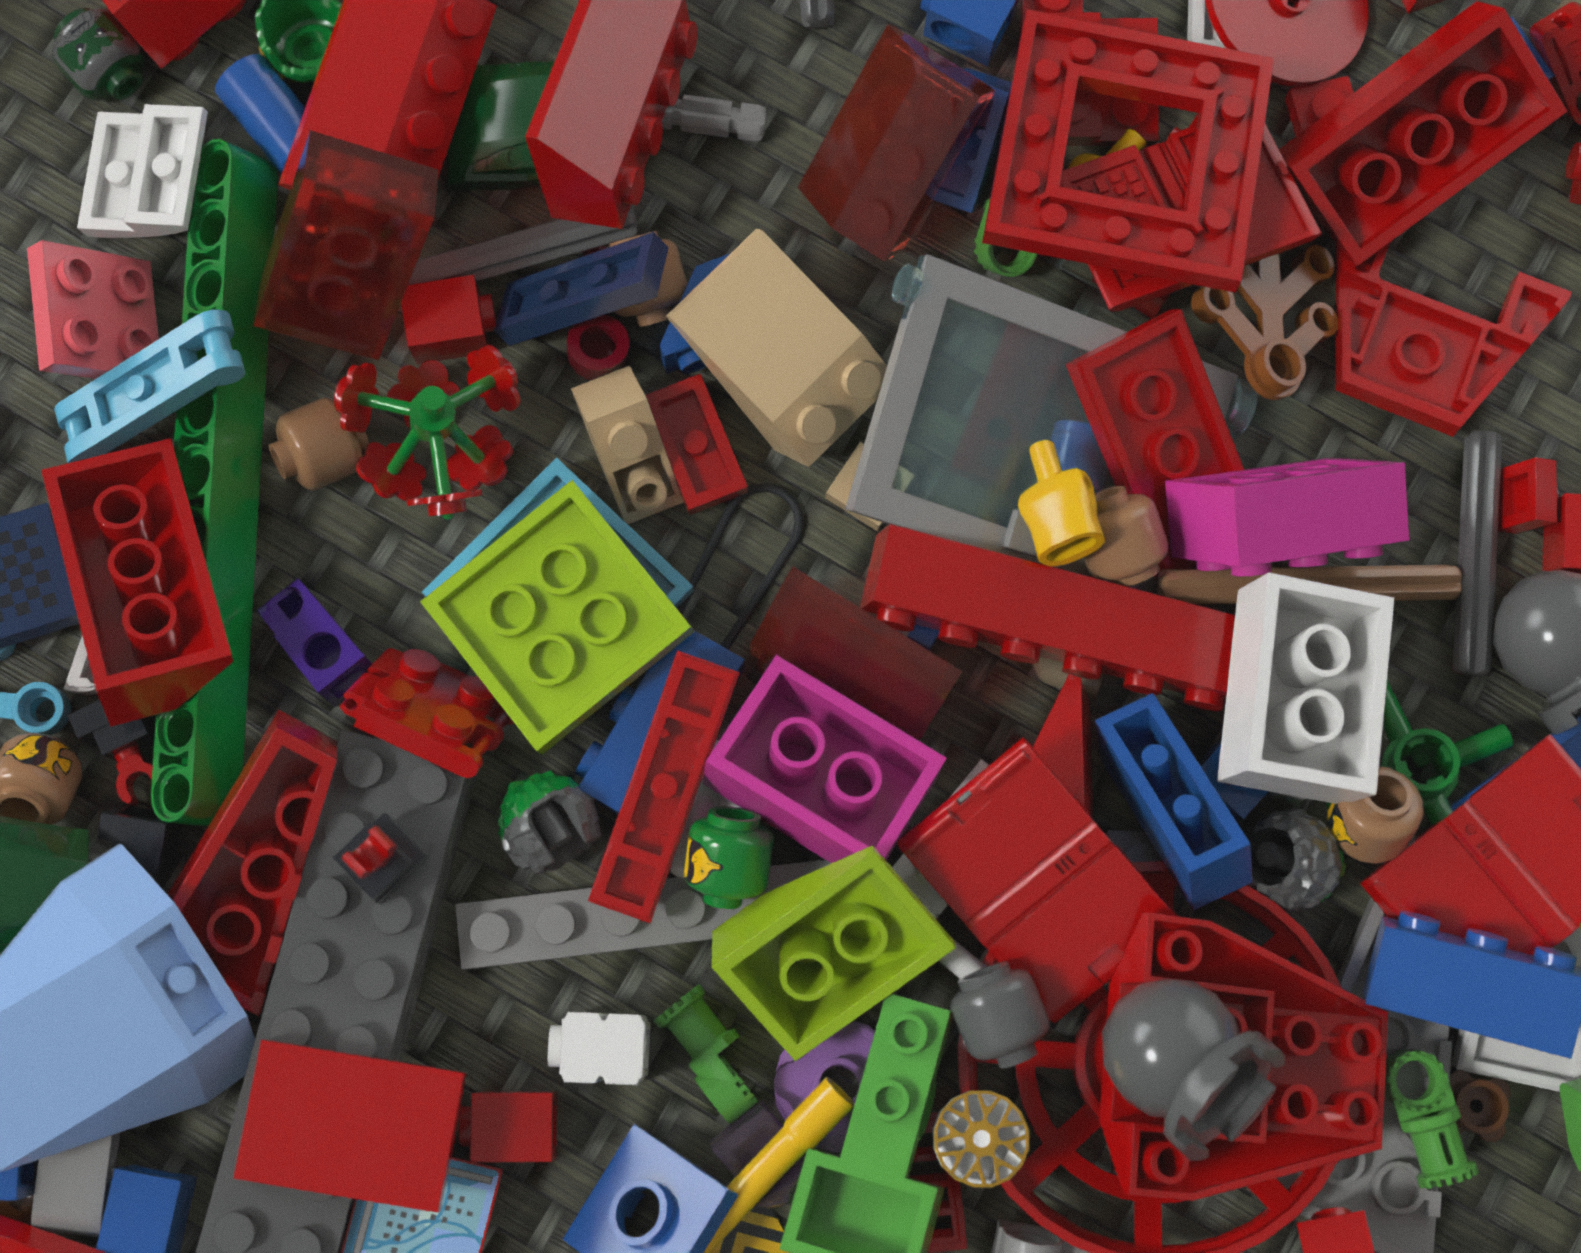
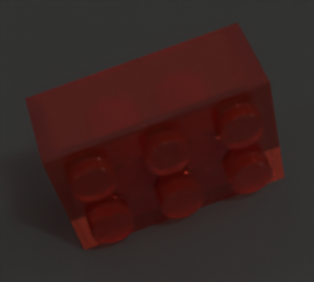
(346, 245)

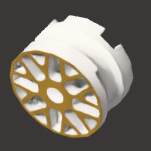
(981, 1138)

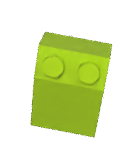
(826, 948)

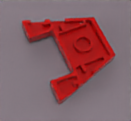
(1424, 354)

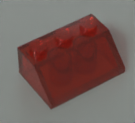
(893, 143)
(853, 654)

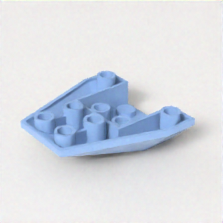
(109, 1015)

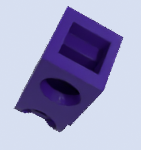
(314, 641)

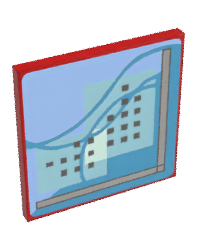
(455, 1229)

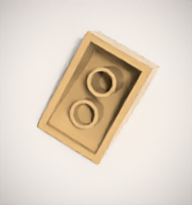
(780, 349)

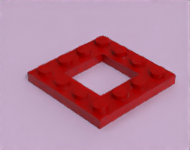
(1190, 246)

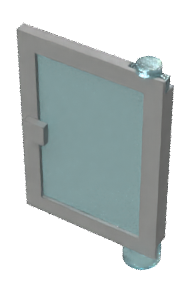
(969, 394)

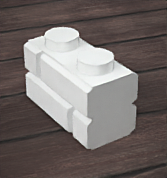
(601, 1048)

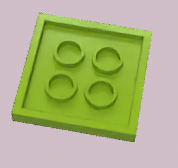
(557, 617)

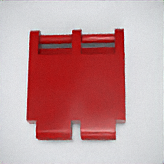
(427, 710)

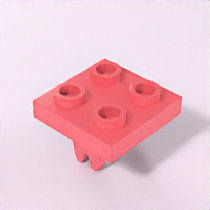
(89, 308)

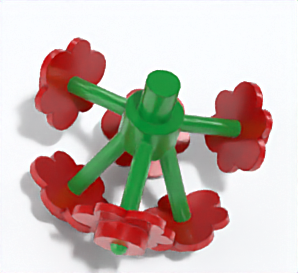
(429, 411)

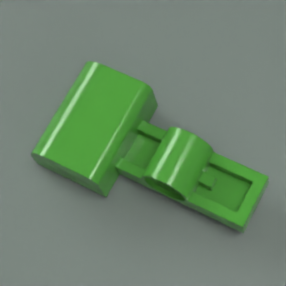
(866, 1193)

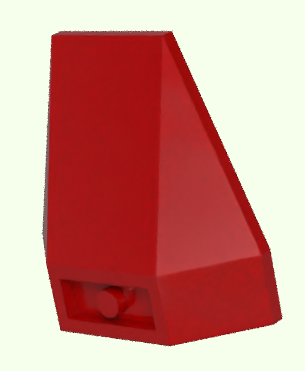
(1325, 1094)

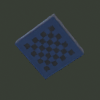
(32, 577)

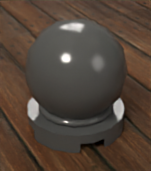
(1541, 642)
(1182, 1059)

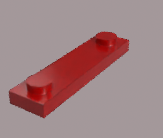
(663, 787)

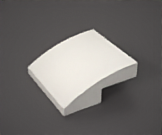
(142, 172)

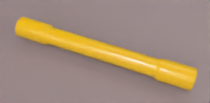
(801, 1131)

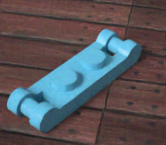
(150, 386)

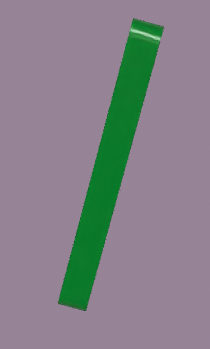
(220, 464)

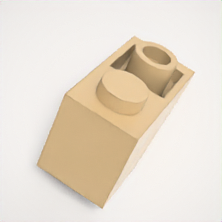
(627, 444)

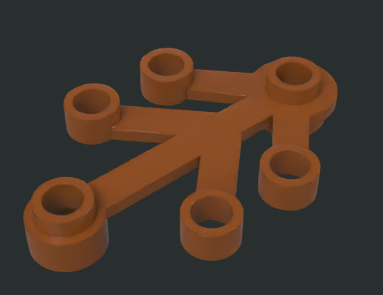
(1271, 362)

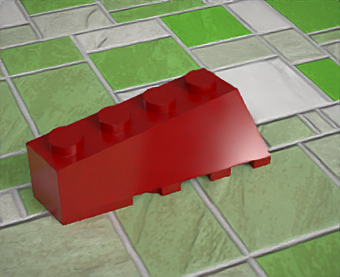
(253, 856)

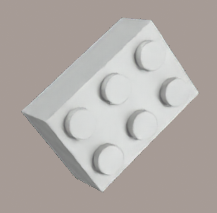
(1306, 689)

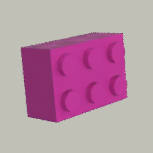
(1287, 514)
(821, 766)

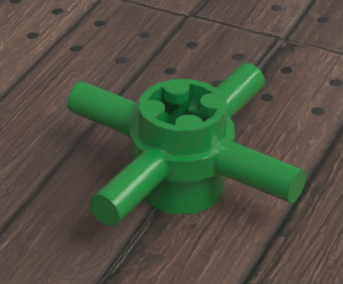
(1438, 749)

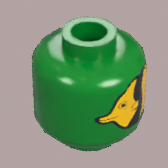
(728, 856)

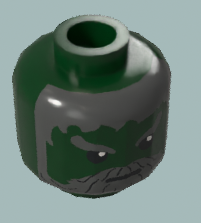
(98, 55)

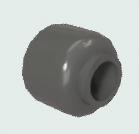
(1000, 1014)

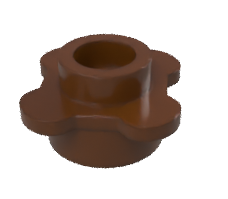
(1494, 1109)

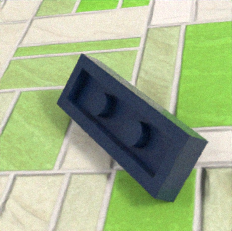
(582, 289)

